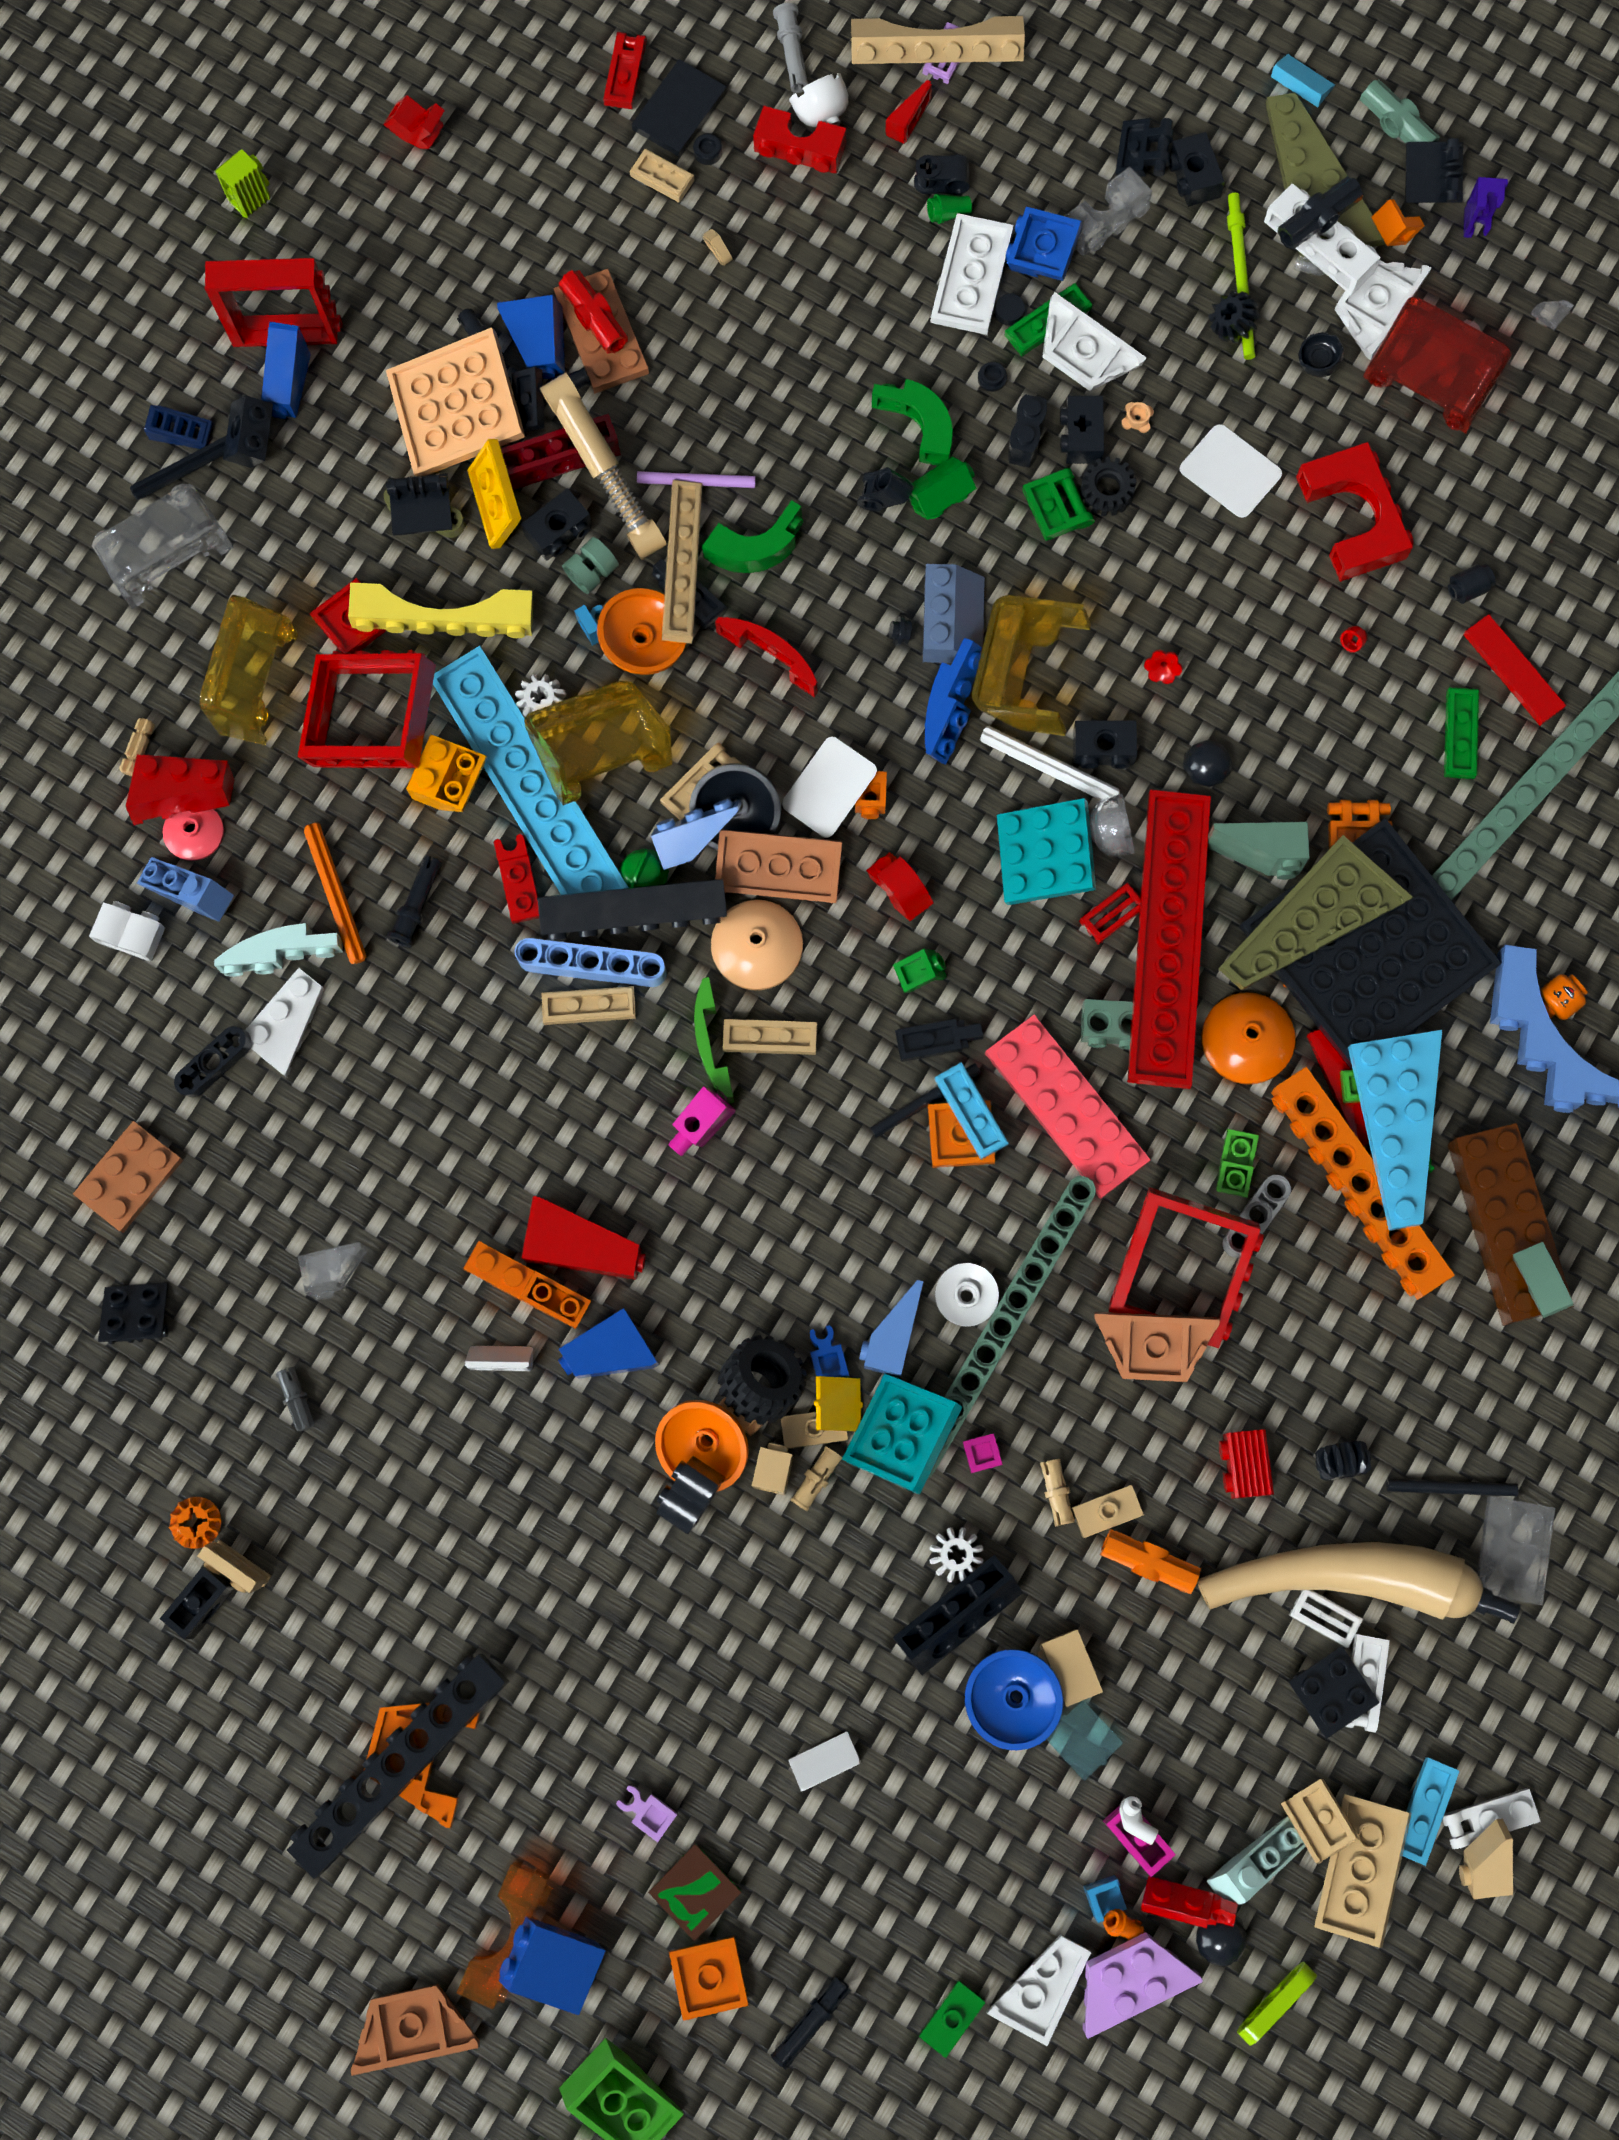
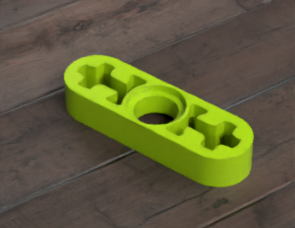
(1276, 2003)

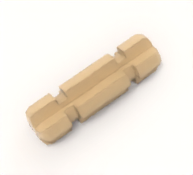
(136, 745)

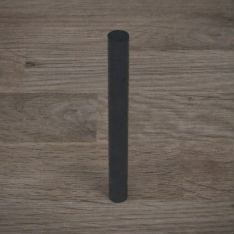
(915, 1106)
(1452, 1487)

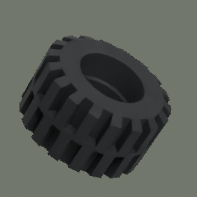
(751, 1397)

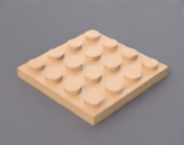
(454, 402)

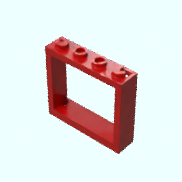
(271, 274)
(320, 700)
(1241, 1273)

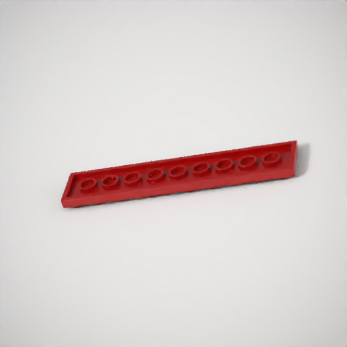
(1169, 940)

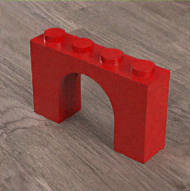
(1358, 473)

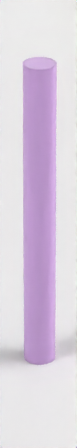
(706, 479)

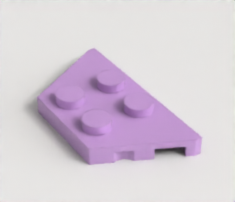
(1132, 1981)

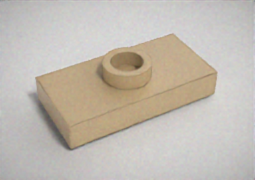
(662, 175)
(801, 1432)
(1107, 1511)

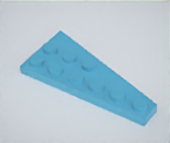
(1398, 1103)

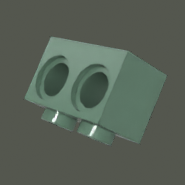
(1112, 1014)

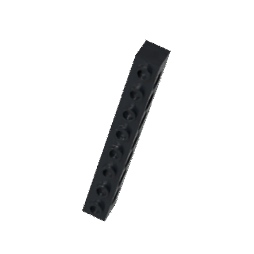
(318, 1857)

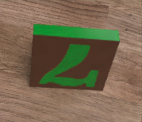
(695, 1892)

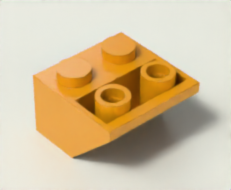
(445, 775)

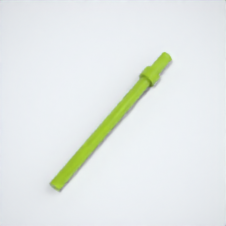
(1236, 224)

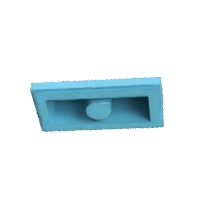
(1302, 80)

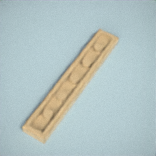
(682, 561)

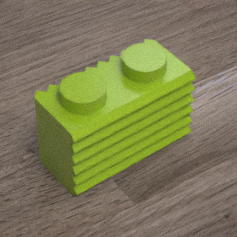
(244, 182)

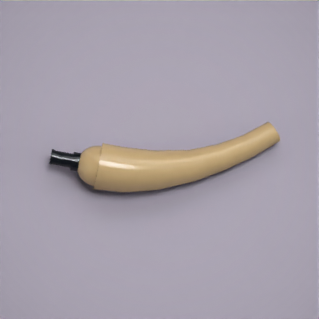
(1387, 1571)

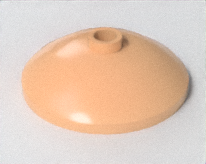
(760, 964)

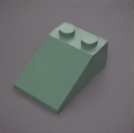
(1270, 848)

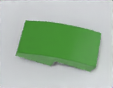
(1237, 1162)

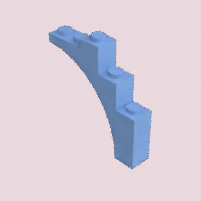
(1541, 1046)

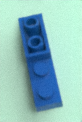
(946, 708)

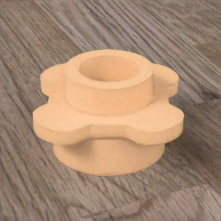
(1137, 409)

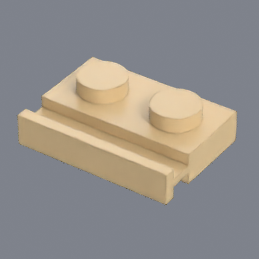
(242, 1572)
(1320, 1821)

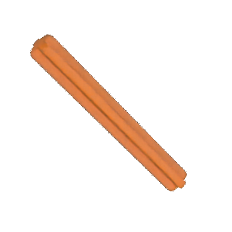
(335, 893)

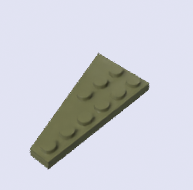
(1310, 162)
(1327, 903)

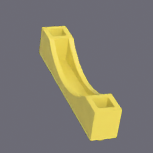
(503, 613)

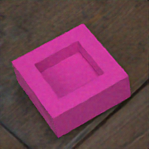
(982, 1453)

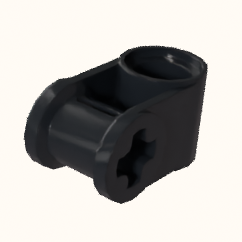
(944, 174)
(884, 489)

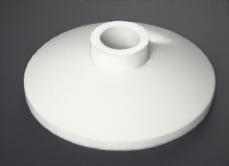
(973, 1279)

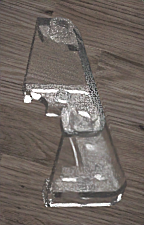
(158, 541)

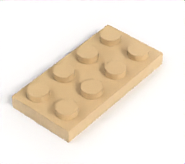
(1364, 1874)

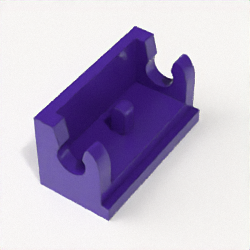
(1484, 200)

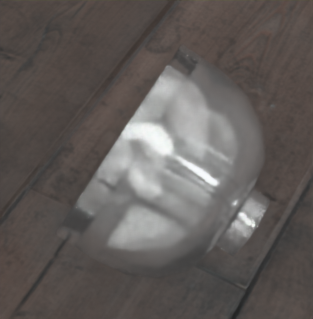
(1111, 827)

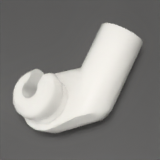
(1133, 1822)

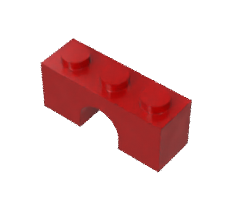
(819, 150)

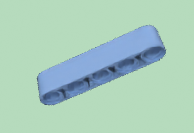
(579, 953)

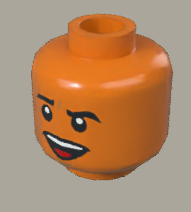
(1563, 996)

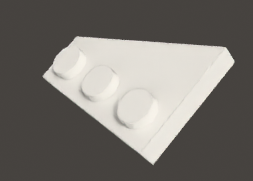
(283, 1021)
(1042, 1991)

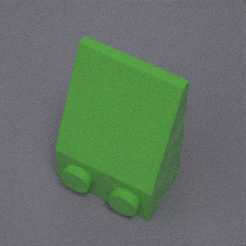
(618, 2097)

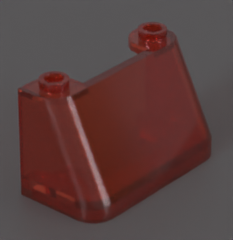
(1439, 361)

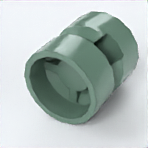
(598, 559)

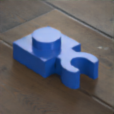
(829, 1359)

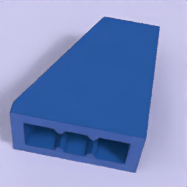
(537, 332)
(285, 369)
(607, 1349)

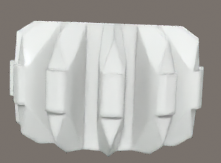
(535, 691)
(961, 1545)

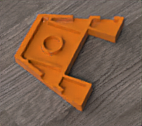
(435, 1804)

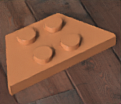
(1156, 1344)
(411, 2029)

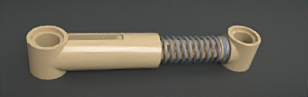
(601, 462)

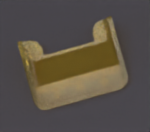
(597, 735)

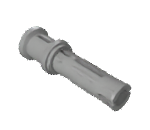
(790, 36)

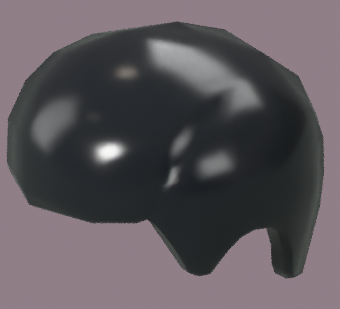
(1321, 354)
(1207, 763)
(1222, 1943)

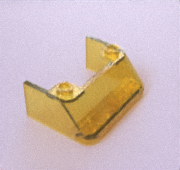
(1012, 630)
(241, 668)

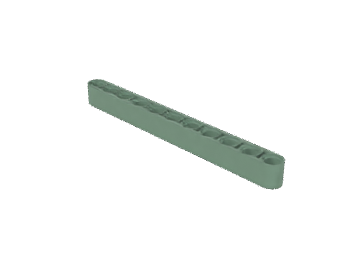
(1013, 1315)

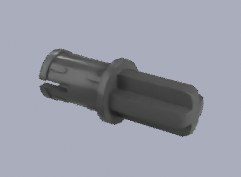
(295, 1399)

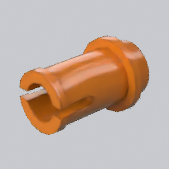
(1119, 1924)

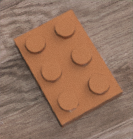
(128, 1177)

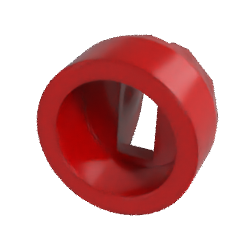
(1349, 634)

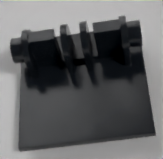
(1434, 172)
(419, 504)
(133, 1313)
(1333, 1692)

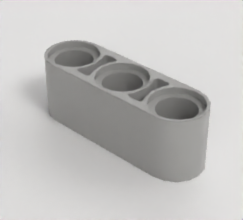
(1263, 1202)

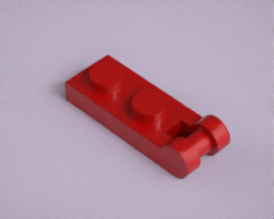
(624, 71)

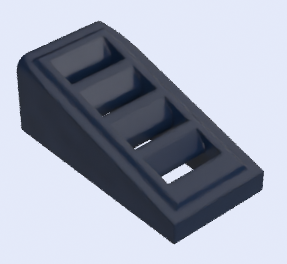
(162, 434)

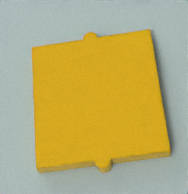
(838, 1403)

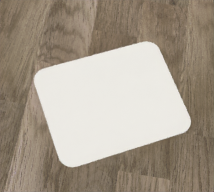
(1230, 471)
(829, 787)

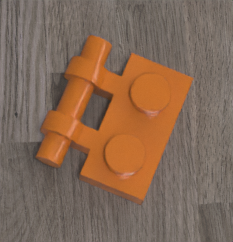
(1354, 829)

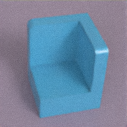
(1104, 1896)

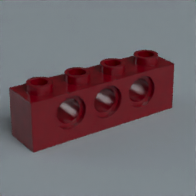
(550, 455)

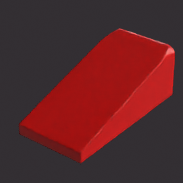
(905, 118)

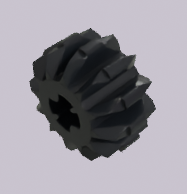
(1234, 316)
(1343, 1460)

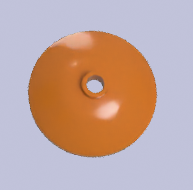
(635, 615)
(1246, 1058)
(683, 1436)

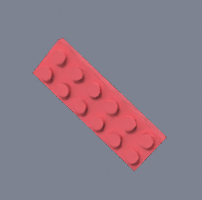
(1067, 1106)

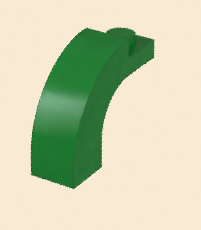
(926, 410)
(758, 552)

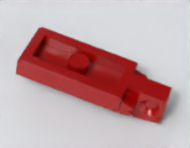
(1187, 1904)

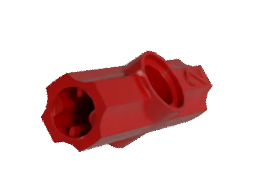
(593, 311)

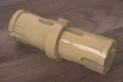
(816, 1478)
(1057, 1492)

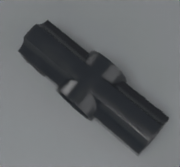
(1320, 213)

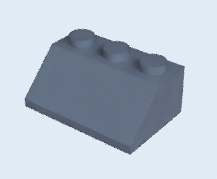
(951, 611)

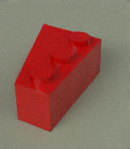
(177, 785)

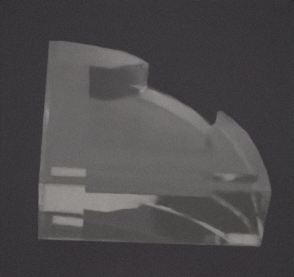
(1552, 312)

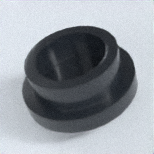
(992, 376)
(900, 631)

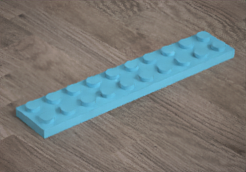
(498, 730)

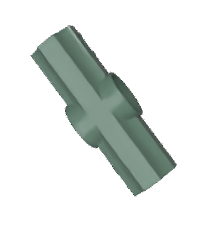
(1397, 116)

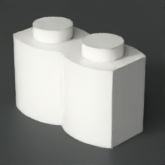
(127, 931)

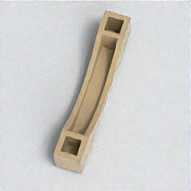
(988, 41)

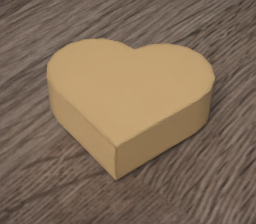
(717, 247)

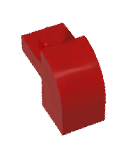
(414, 123)
(901, 885)

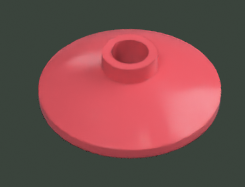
(195, 844)

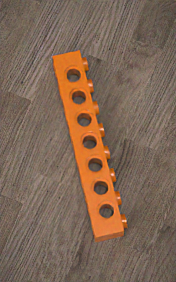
(1360, 1164)

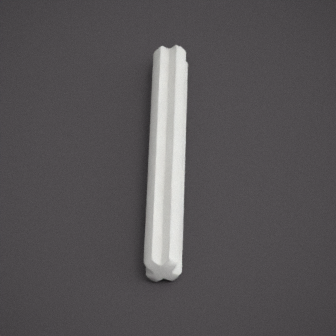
(1047, 764)

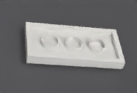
(971, 274)

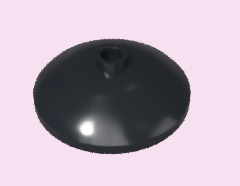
(739, 782)

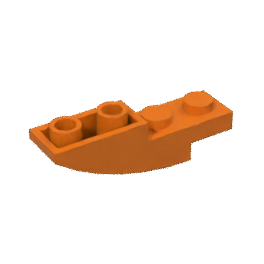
(526, 1285)

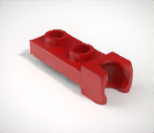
(518, 880)

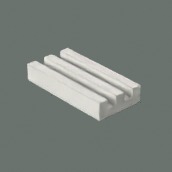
(1351, 1631)

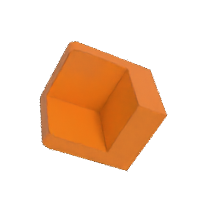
(1394, 226)

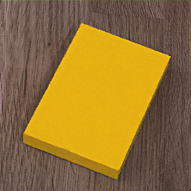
(494, 494)

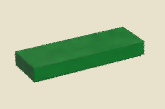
(1031, 329)
(1461, 733)

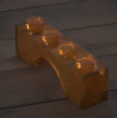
(522, 1894)

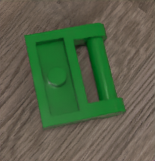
(1049, 507)

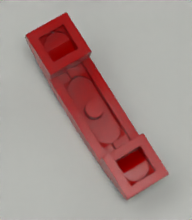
(739, 631)

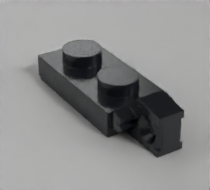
(707, 606)
(936, 1039)

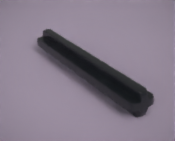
(179, 469)

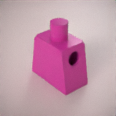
(712, 1114)

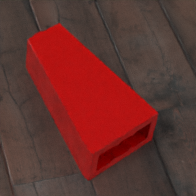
(571, 1242)

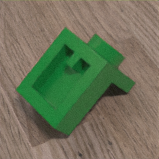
(920, 969)

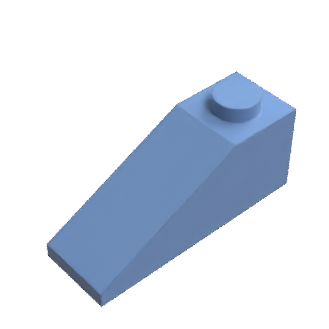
(891, 1338)

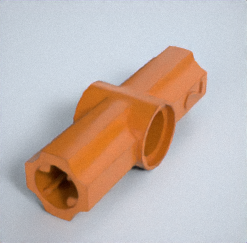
(1150, 1561)

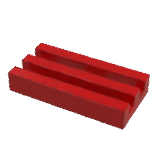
(1093, 929)

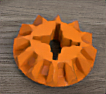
(205, 1532)

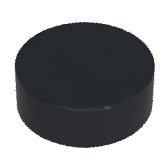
(707, 149)
(1009, 309)

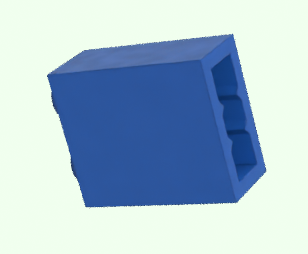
(551, 1965)

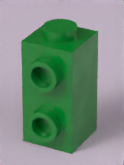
(941, 488)

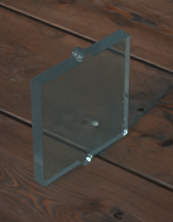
(1084, 1740)

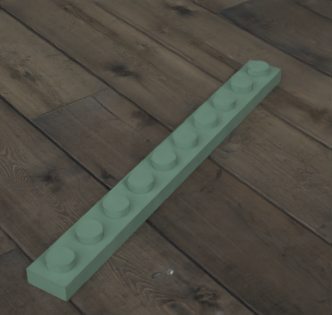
(1529, 790)

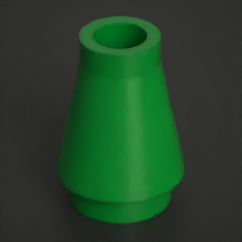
(945, 207)

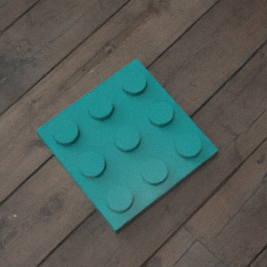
(1046, 852)
(902, 1433)

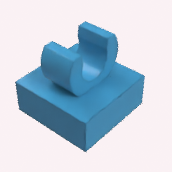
(588, 621)

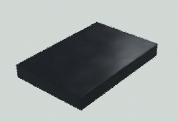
(679, 108)

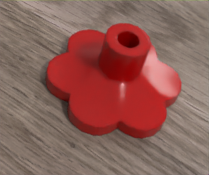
(1163, 666)

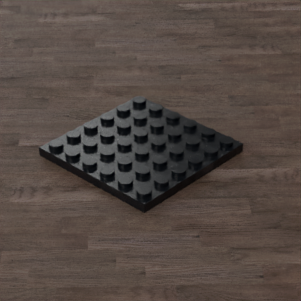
(1394, 968)

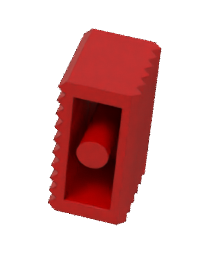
(1246, 1464)

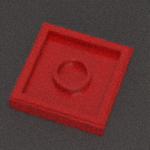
(335, 623)

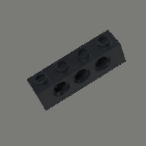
(958, 1615)

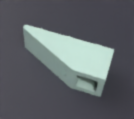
(1257, 1863)

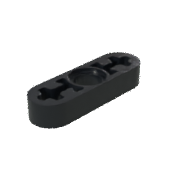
(202, 1083)

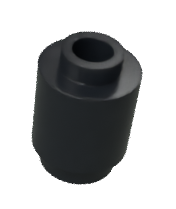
(1471, 583)

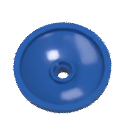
(996, 1714)

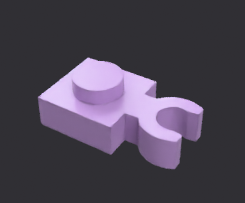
(652, 1815)

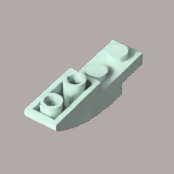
(265, 950)

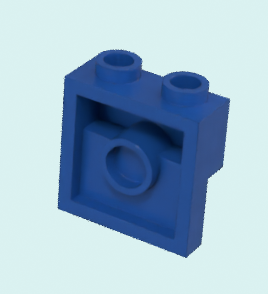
(1043, 244)

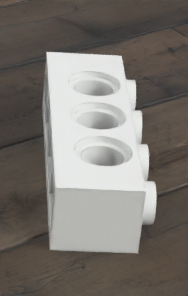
(1326, 253)

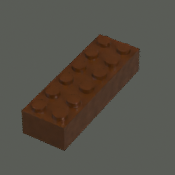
(1503, 1213)

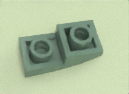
(1543, 1280)

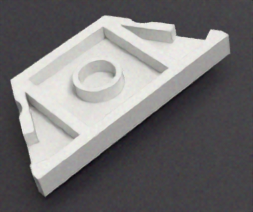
(1377, 303)
(1085, 347)

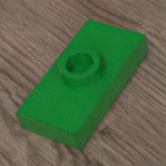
(952, 2018)

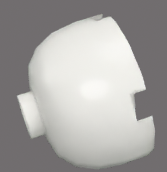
(822, 101)

